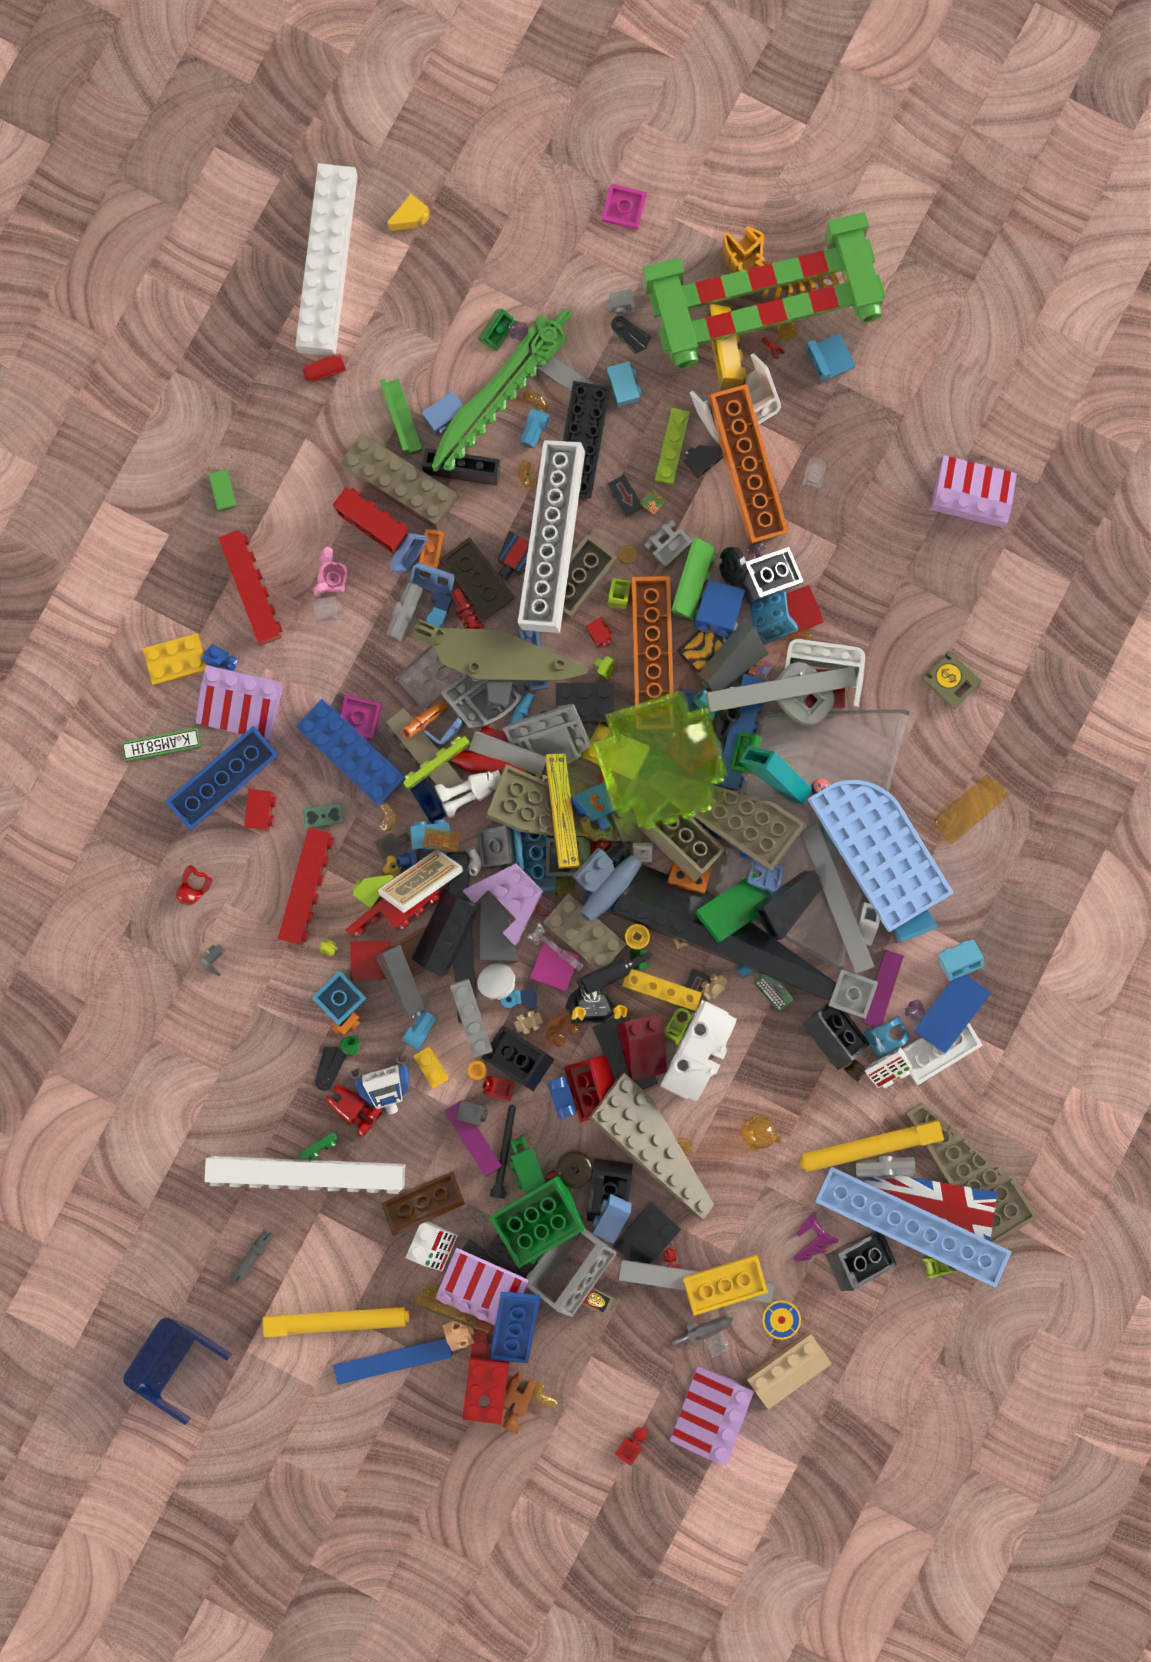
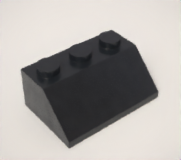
(836, 1035)

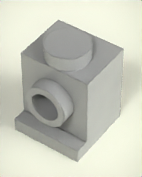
(621, 302)

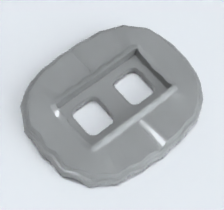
(795, 705)

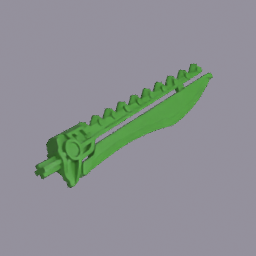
(546, 340)

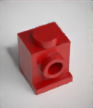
(599, 633)

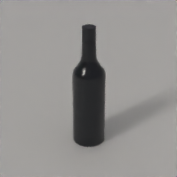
(610, 973)

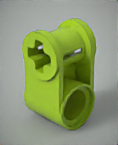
(676, 1026)
(939, 1268)

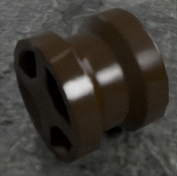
(855, 1070)

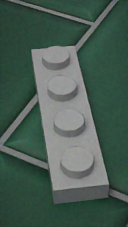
(471, 1017)

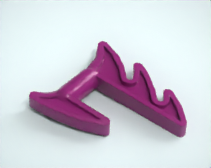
(822, 1240)

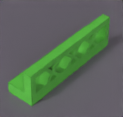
(401, 416)

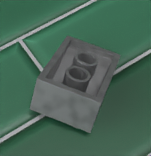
(770, 574)

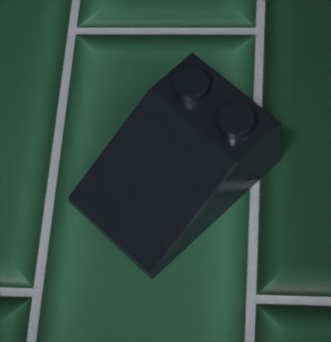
(518, 1058)
(607, 1179)
(647, 1235)
(861, 1261)

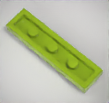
(672, 446)
(441, 758)

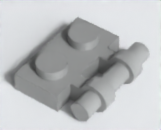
(672, 547)

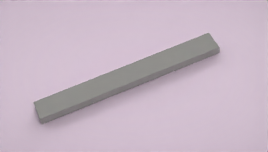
(780, 689)
(837, 899)
(668, 1277)

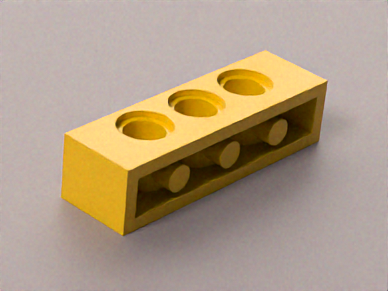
(662, 990)

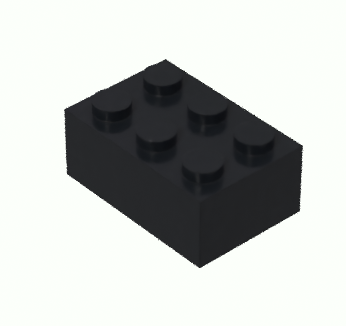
(590, 700)

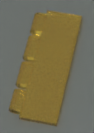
(976, 807)
(427, 1301)

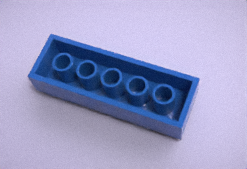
(351, 752)
(221, 778)

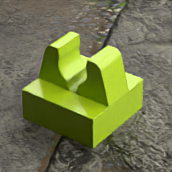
(605, 667)

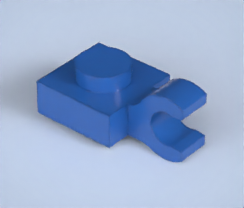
(218, 657)

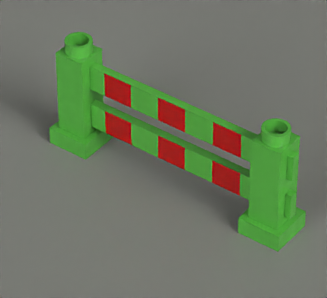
(846, 252)

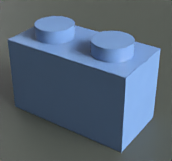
(442, 412)
(611, 1218)

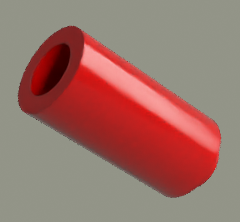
(324, 368)

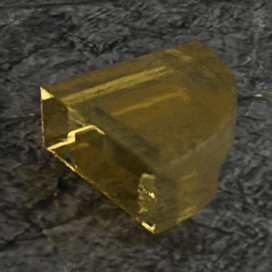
(564, 886)

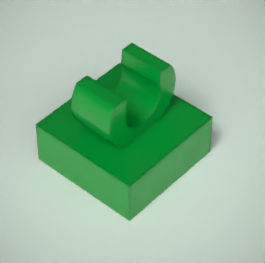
(636, 952)

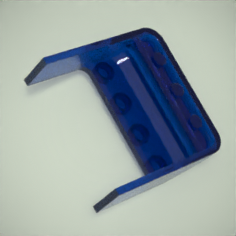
(161, 1358)

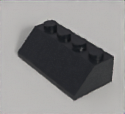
(445, 933)

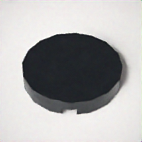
(733, 565)

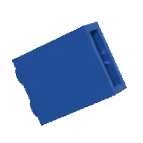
(719, 608)

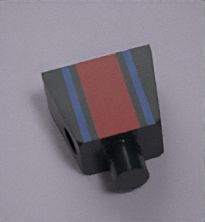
(513, 555)

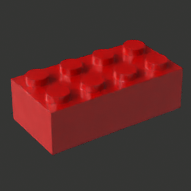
(370, 520)

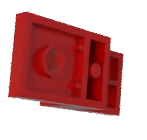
(395, 916)
(485, 1379)

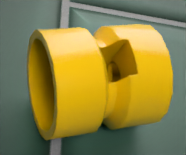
(637, 936)

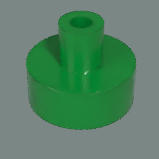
(350, 1045)

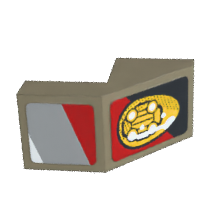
(599, 1301)

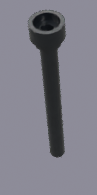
(498, 1189)

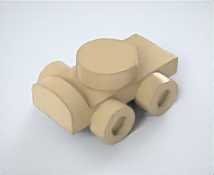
(717, 985)
(524, 1024)

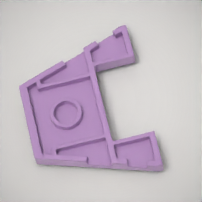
(515, 892)

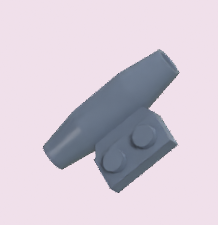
(604, 881)

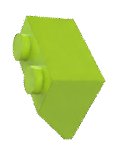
(368, 889)

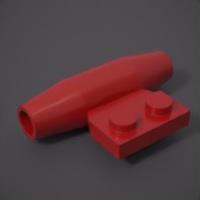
(478, 763)

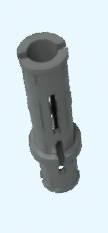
(256, 1249)

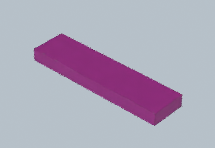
(886, 981)
(474, 1142)

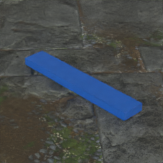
(392, 1361)

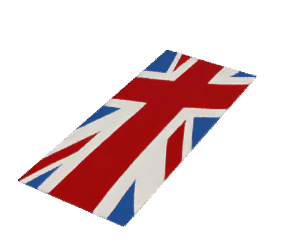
(959, 1205)

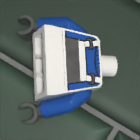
(384, 1086)

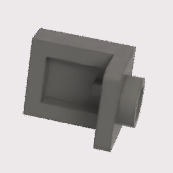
(472, 1113)

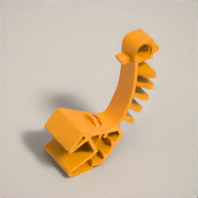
(748, 255)

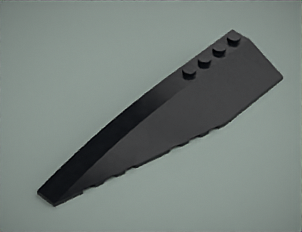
(672, 913)

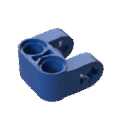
(562, 1097)

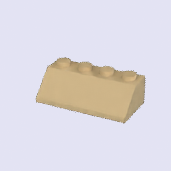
(788, 1370)

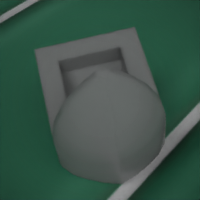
(213, 954)

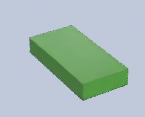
(222, 490)

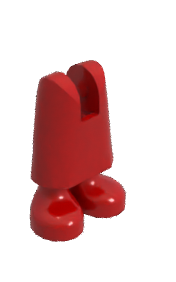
(350, 1107)

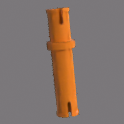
(419, 723)

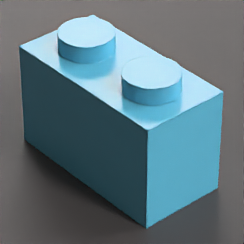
(623, 384)
(961, 960)

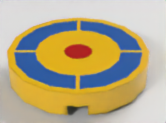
(781, 1319)

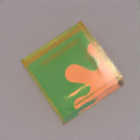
(653, 502)

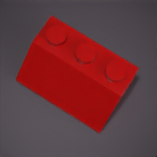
(589, 1084)

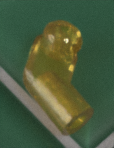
(536, 397)
(524, 476)
(389, 819)
(589, 831)
(542, 1397)

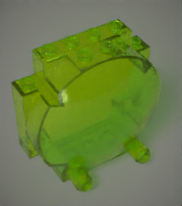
(661, 760)

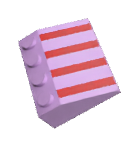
(974, 491)
(238, 702)
(476, 1285)
(712, 1415)

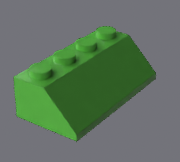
(692, 580)

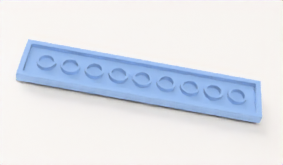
(913, 1227)

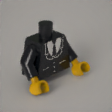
(592, 1007)

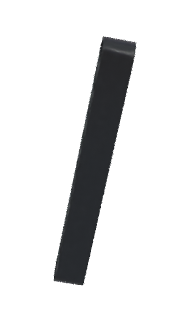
(464, 958)

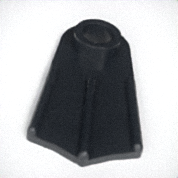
(630, 334)
(329, 1066)

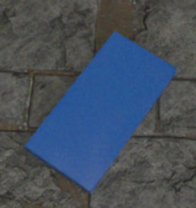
(952, 1012)
(514, 1327)

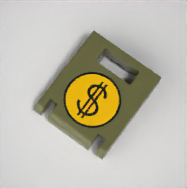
(948, 677)

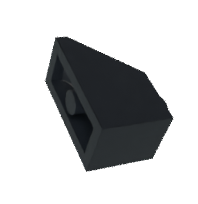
(702, 458)

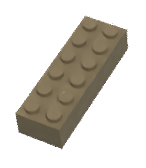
(399, 480)

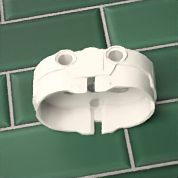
(704, 1037)

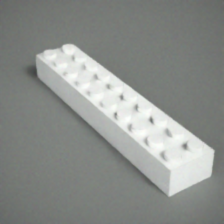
(326, 260)
(551, 536)
(302, 1173)

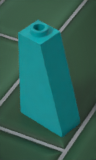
(776, 773)

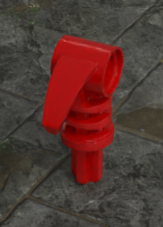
(465, 610)

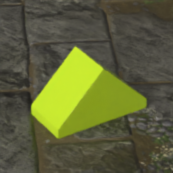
(619, 594)

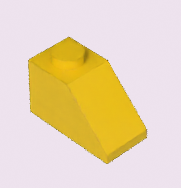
(409, 215)

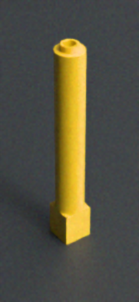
(920, 1134)
(286, 1324)

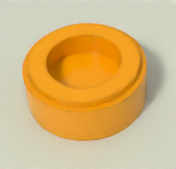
(477, 1070)

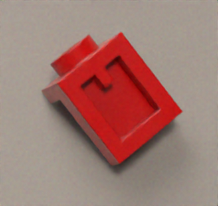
(498, 1088)

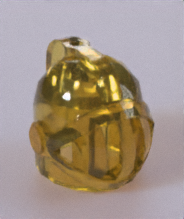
(759, 1132)

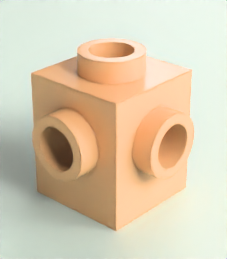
(458, 1335)

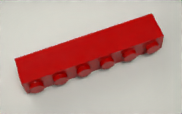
(250, 587)
(305, 886)

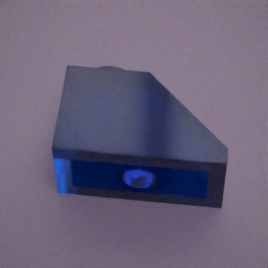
(428, 801)

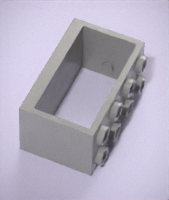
(581, 1282)

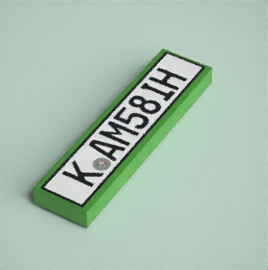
(161, 744)

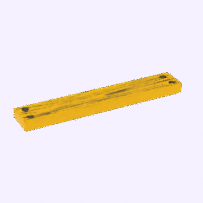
(562, 810)

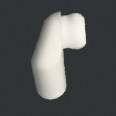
(474, 863)

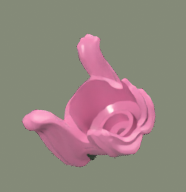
(328, 571)

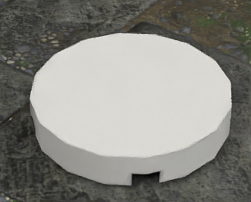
(496, 981)

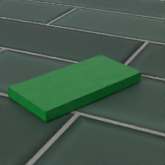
(731, 909)

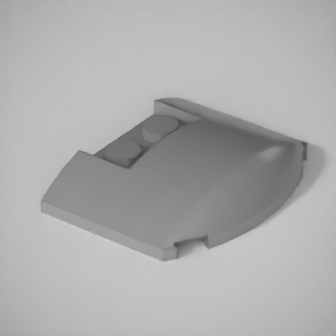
(469, 700)
(551, 733)

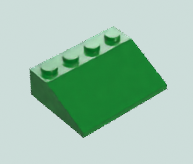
(538, 1221)

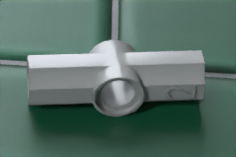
(404, 612)
(885, 1167)

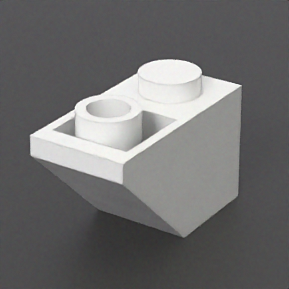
(868, 922)

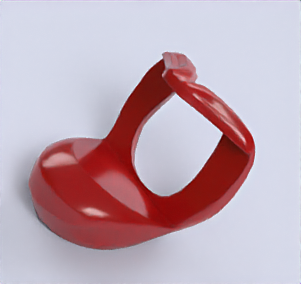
(186, 894)

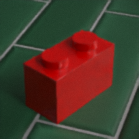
(259, 810)

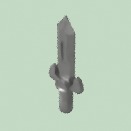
(702, 1331)

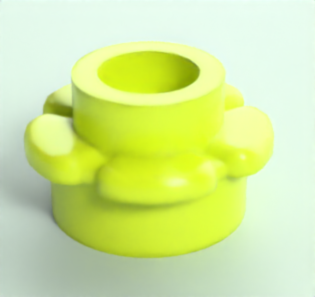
(328, 947)

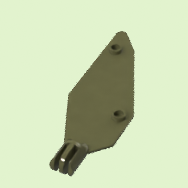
(495, 654)

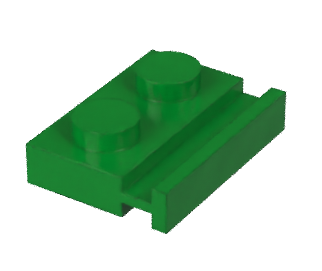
(327, 1143)

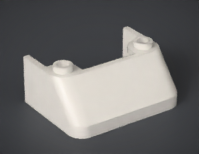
(762, 393)
(829, 656)

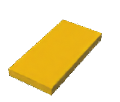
(725, 1285)

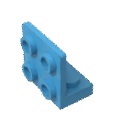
(829, 357)
(772, 618)

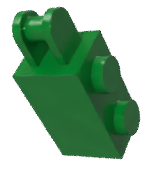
(526, 1165)

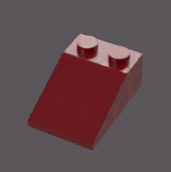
(643, 1046)

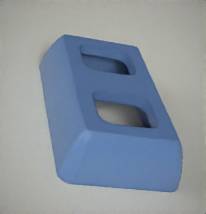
(411, 553)
(432, 583)

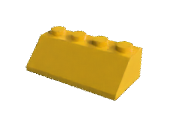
(727, 355)

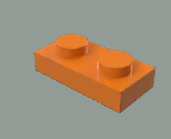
(432, 550)

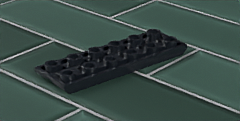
(586, 425)

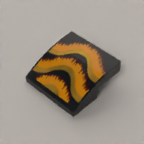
(700, 649)

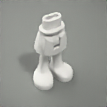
(479, 784)

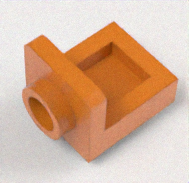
(350, 1024)

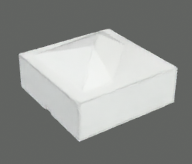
(642, 851)

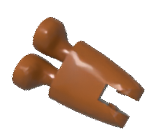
(517, 1401)

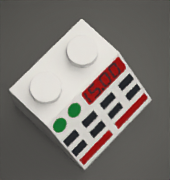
(889, 1067)
(431, 1246)

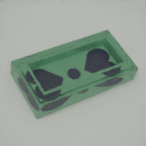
(323, 815)

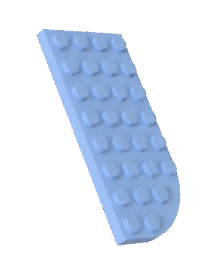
(881, 850)

